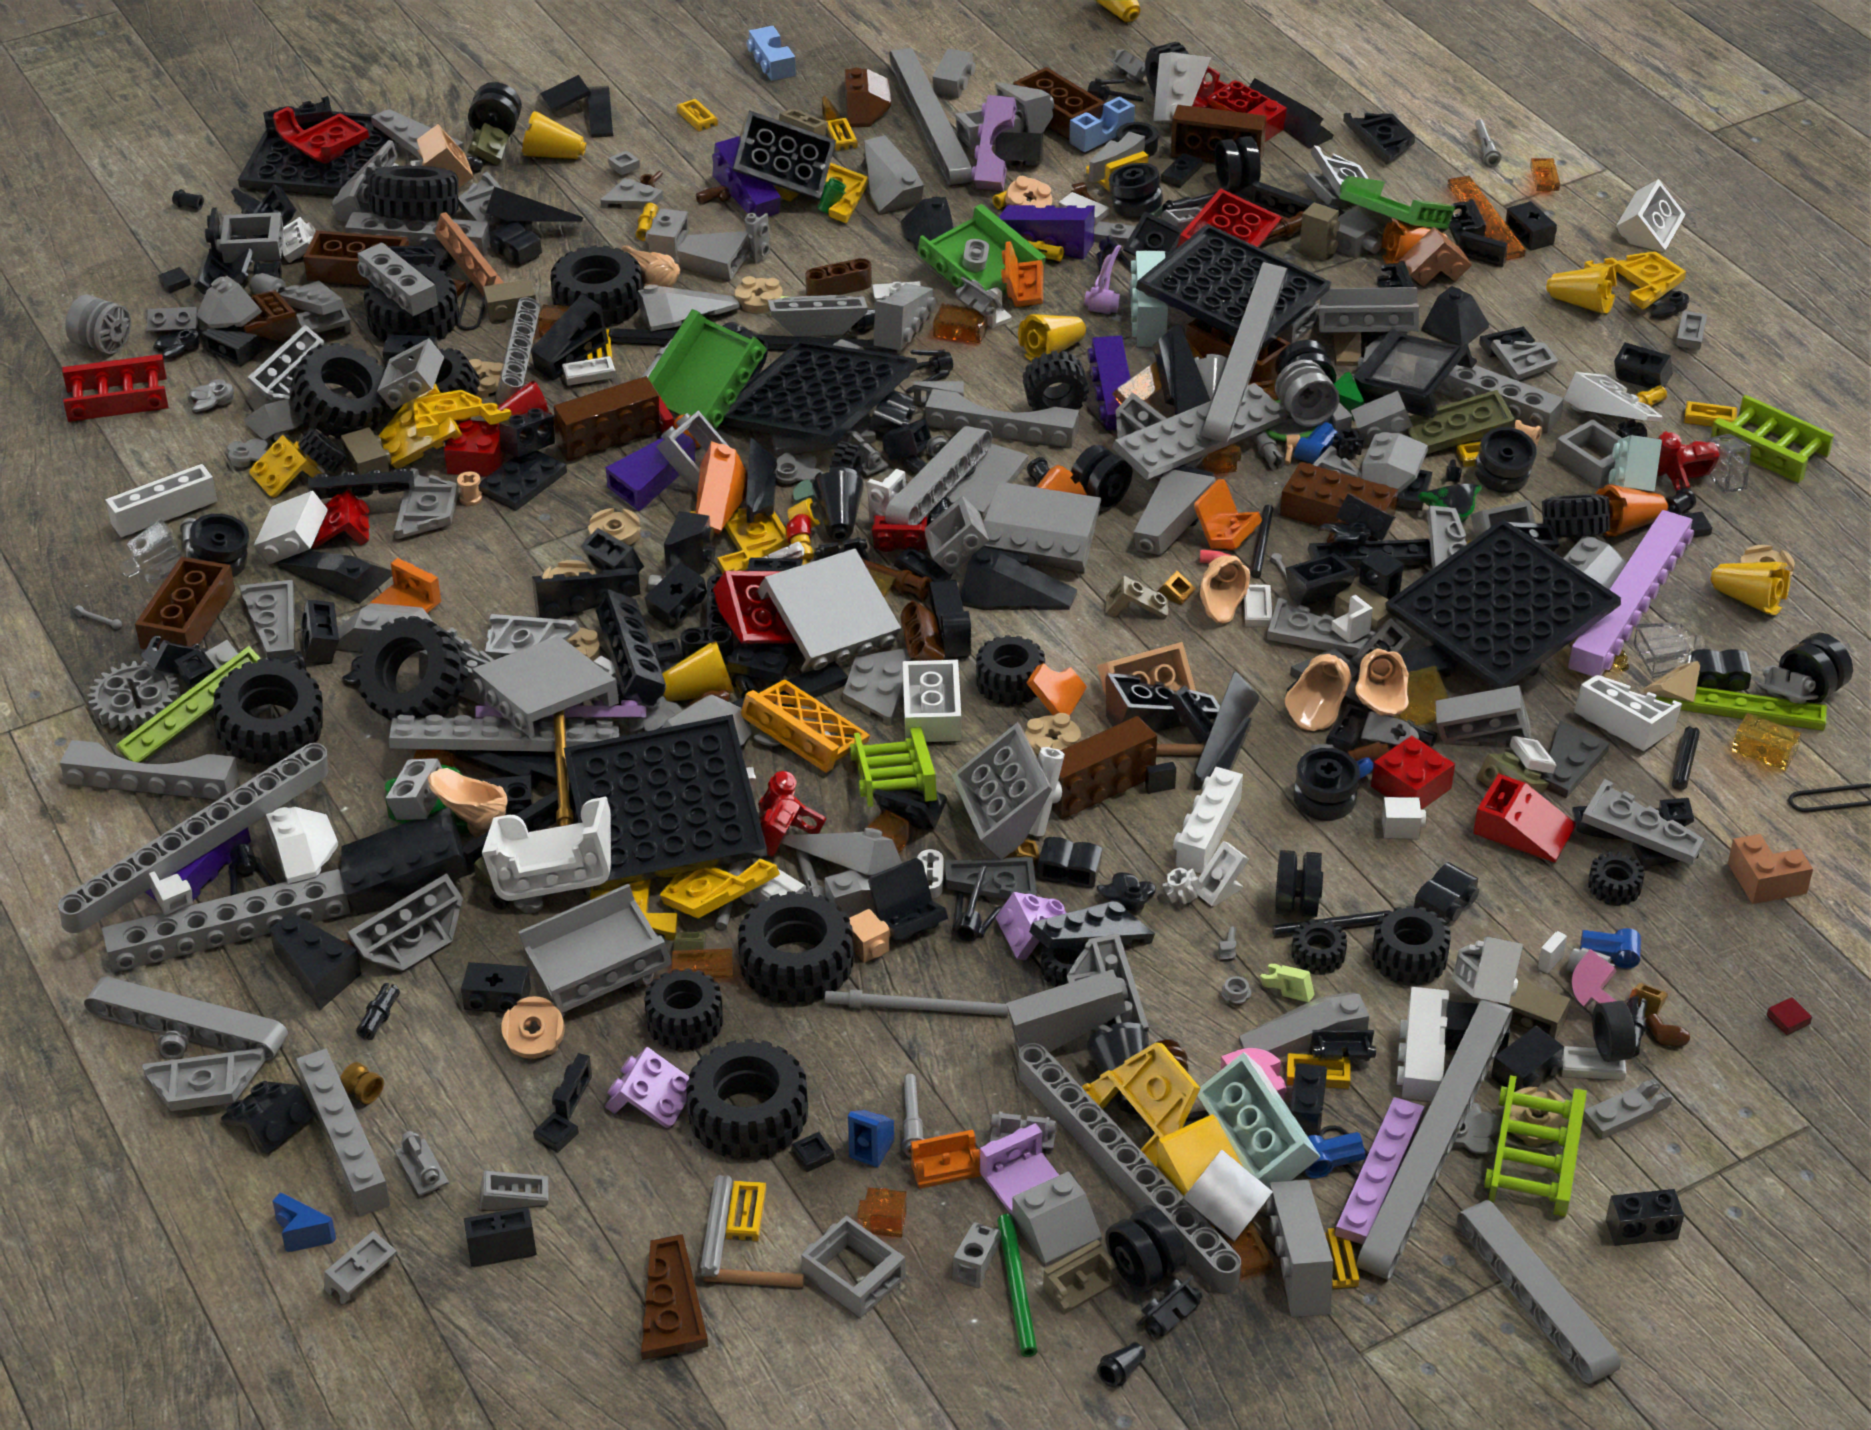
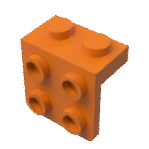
(1022, 279)
(1221, 520)
(410, 587)

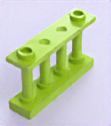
(1776, 455)
(915, 754)
(1565, 1136)

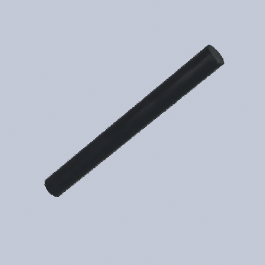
(1262, 541)
(1342, 921)

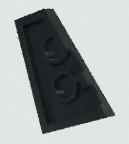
(304, 114)

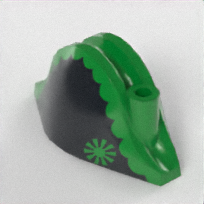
(1453, 496)

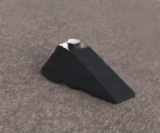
(514, 207)
(929, 219)
(339, 573)
(1002, 581)
(1131, 698)

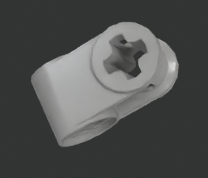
(1386, 730)

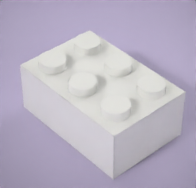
(932, 699)

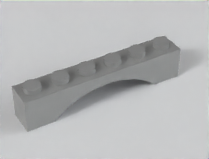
(1048, 426)
(200, 777)
(344, 1131)

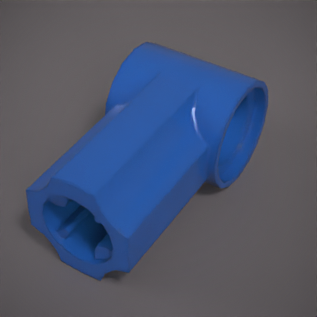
(1316, 444)
(1622, 947)
(1335, 1152)

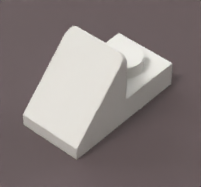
(1220, 875)

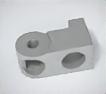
(975, 1255)

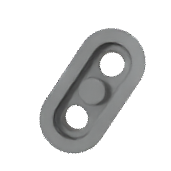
(975, 255)

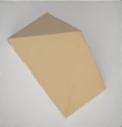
(1347, 348)
(1678, 683)

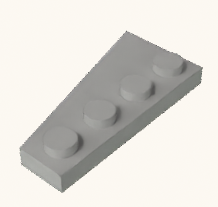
(403, 130)
(1309, 630)
(1628, 819)

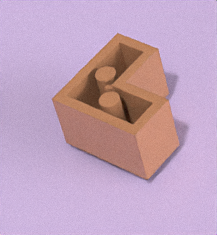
(1435, 254)
(1766, 874)

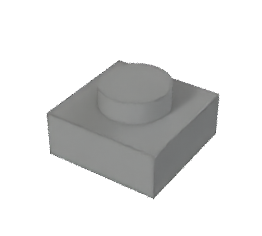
(624, 162)

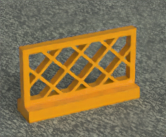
(797, 733)

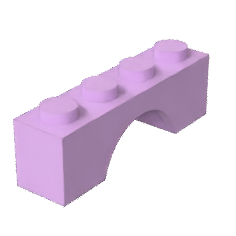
(998, 116)

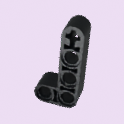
(951, 618)
(716, 630)

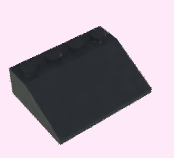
(783, 155)
(402, 860)

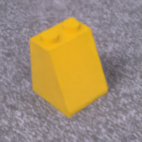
(1190, 1150)

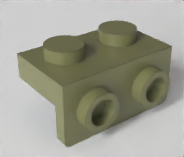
(488, 143)
(1509, 765)

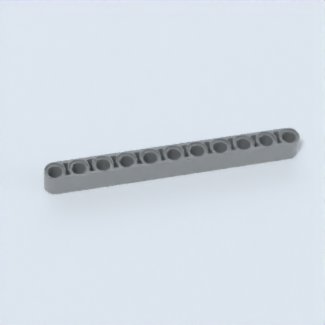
(930, 116)
(1244, 353)
(193, 838)
(1434, 1140)
(1127, 1165)

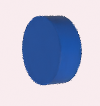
(1365, 766)

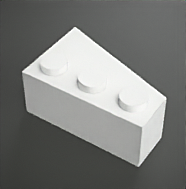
(1177, 82)
(1626, 714)
(1489, 969)
(1424, 1044)

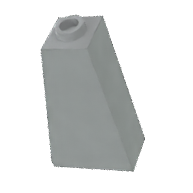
(1170, 510)
(1067, 1010)

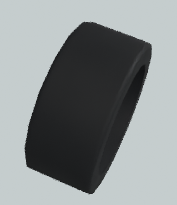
(1143, 129)
(1614, 1031)

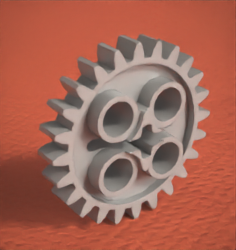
(113, 700)

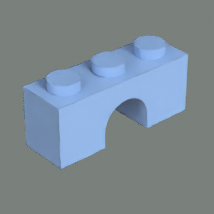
(774, 60)
(1090, 132)

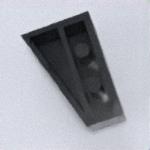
(571, 338)
(315, 958)

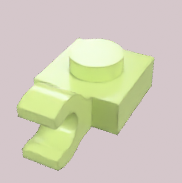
(1292, 982)

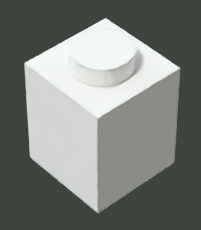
(1402, 818)

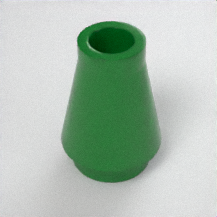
(831, 194)

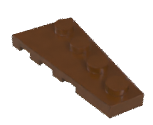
(672, 1309)

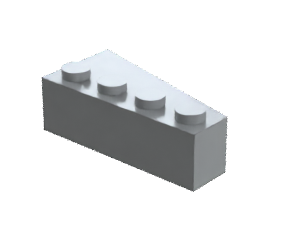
(901, 315)
(1301, 1247)

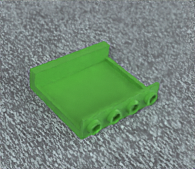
(1421, 213)
(947, 250)
(705, 368)

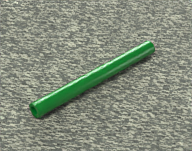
(1017, 1286)

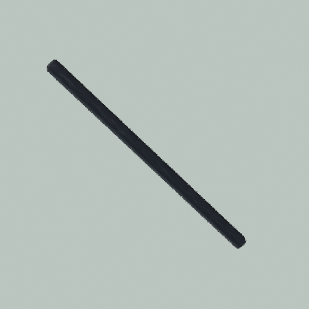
(775, 342)

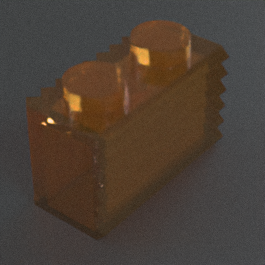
(959, 324)

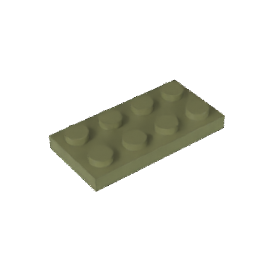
(1461, 421)

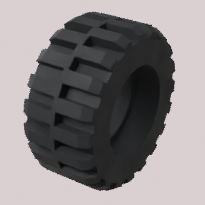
(413, 192)
(601, 275)
(388, 318)
(346, 368)
(387, 653)
(261, 685)
(802, 974)
(752, 1129)

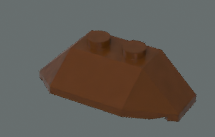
(866, 96)
(275, 320)

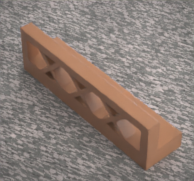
(465, 253)

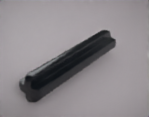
(1685, 757)

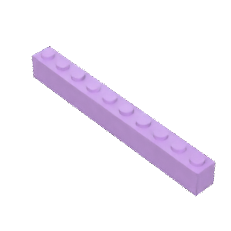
(1636, 586)

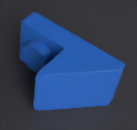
(302, 1224)

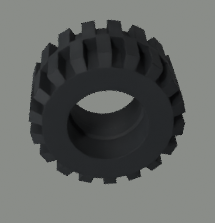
(1152, 61)
(1055, 369)
(456, 373)
(1577, 514)
(1005, 668)
(1411, 945)
(683, 1009)

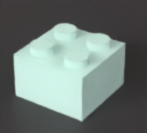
(1636, 463)

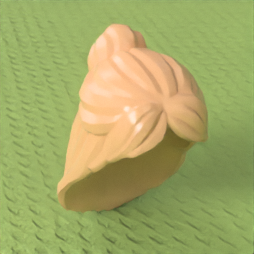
(655, 267)
(1224, 587)
(1383, 682)
(1318, 693)
(469, 799)

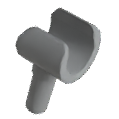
(1227, 948)

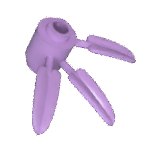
(1101, 299)

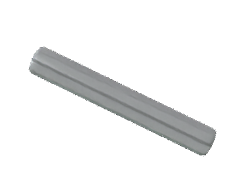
(716, 1226)

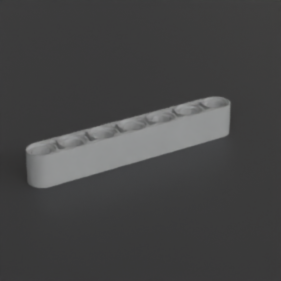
(518, 349)
(938, 476)
(195, 1019)
(1538, 1292)

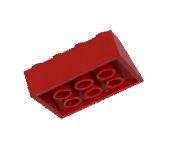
(1234, 217)
(746, 612)

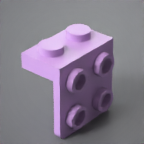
(1017, 917)
(650, 1086)
(1015, 1164)

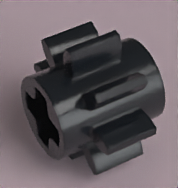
(1631, 427)
(1348, 444)

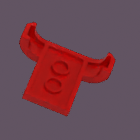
(323, 141)

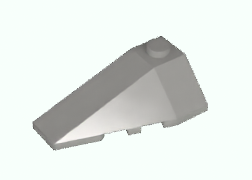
(891, 176)

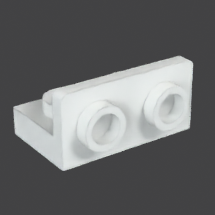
(296, 239)
(882, 493)

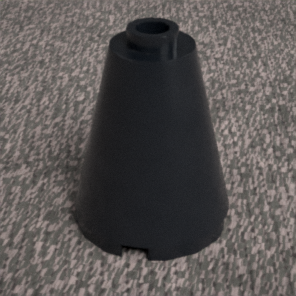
(838, 500)
(1115, 1047)

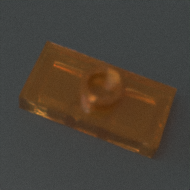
(712, 962)
(1251, 1251)

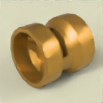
(364, 1084)

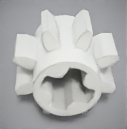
(1182, 885)

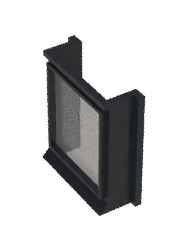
(1412, 368)

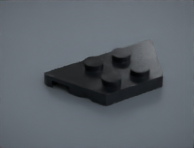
(1382, 133)

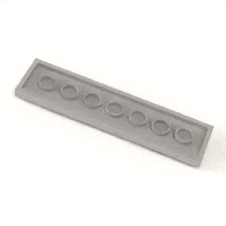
(1181, 440)
(492, 733)

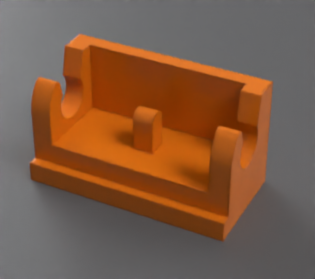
(945, 1159)

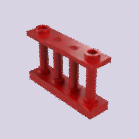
(111, 374)

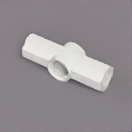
(1051, 763)

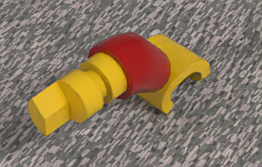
(800, 527)

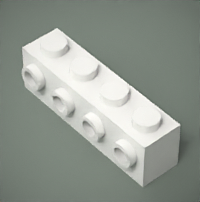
(161, 500)
(1208, 820)

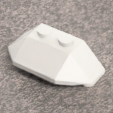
(301, 841)

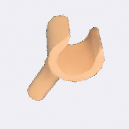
(1291, 442)

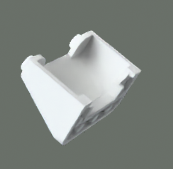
(549, 859)

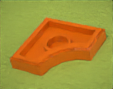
(1057, 690)

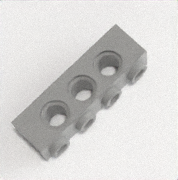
(397, 279)

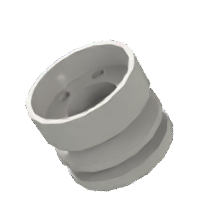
(98, 324)
(1307, 393)

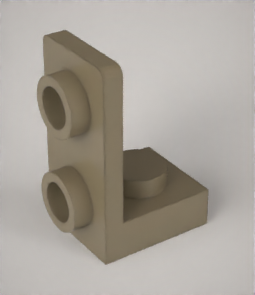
(1133, 591)

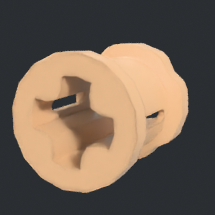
(1534, 433)
(469, 486)

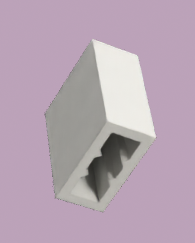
(290, 527)

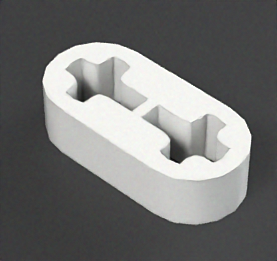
(934, 873)

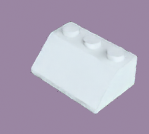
(1651, 218)

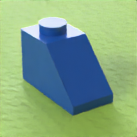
(869, 1136)

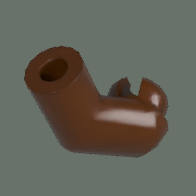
(1667, 1034)

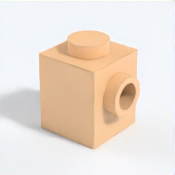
(869, 935)

